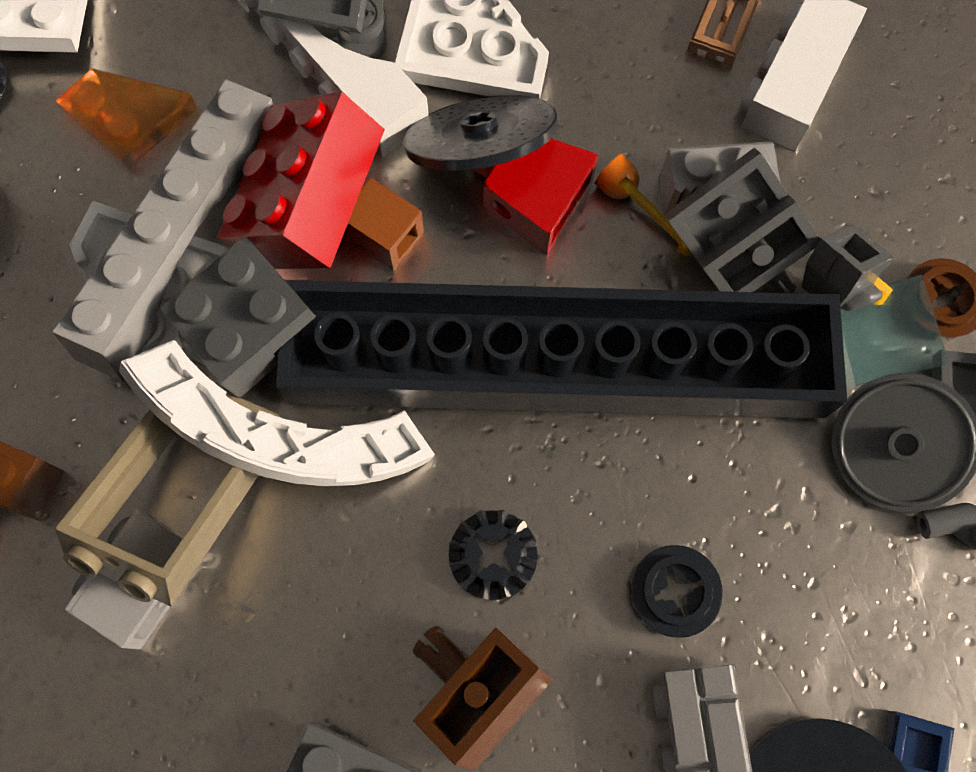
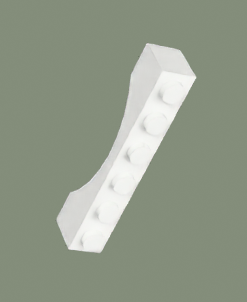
(371, 83)

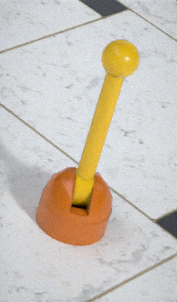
(621, 181)

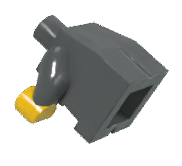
(850, 267)

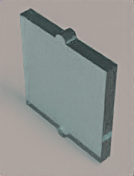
(894, 335)

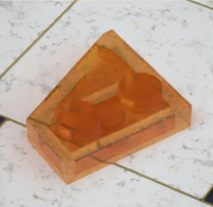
(125, 112)

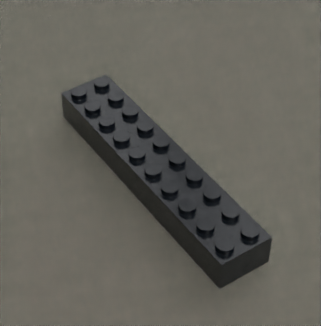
(566, 349)

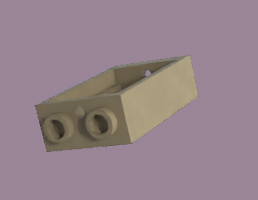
(109, 491)

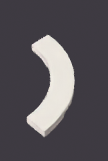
(264, 442)

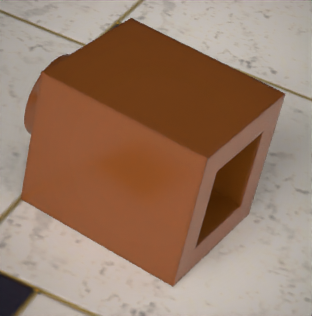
(384, 224)

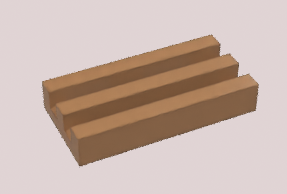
(715, 46)

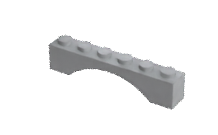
(123, 295)

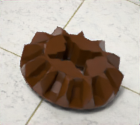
(944, 277)

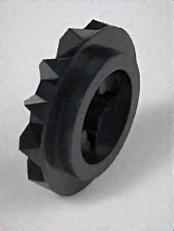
(687, 566)
(493, 581)

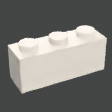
(800, 69)

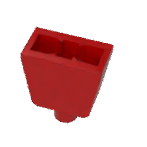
(539, 190)

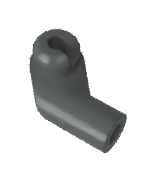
(951, 519)

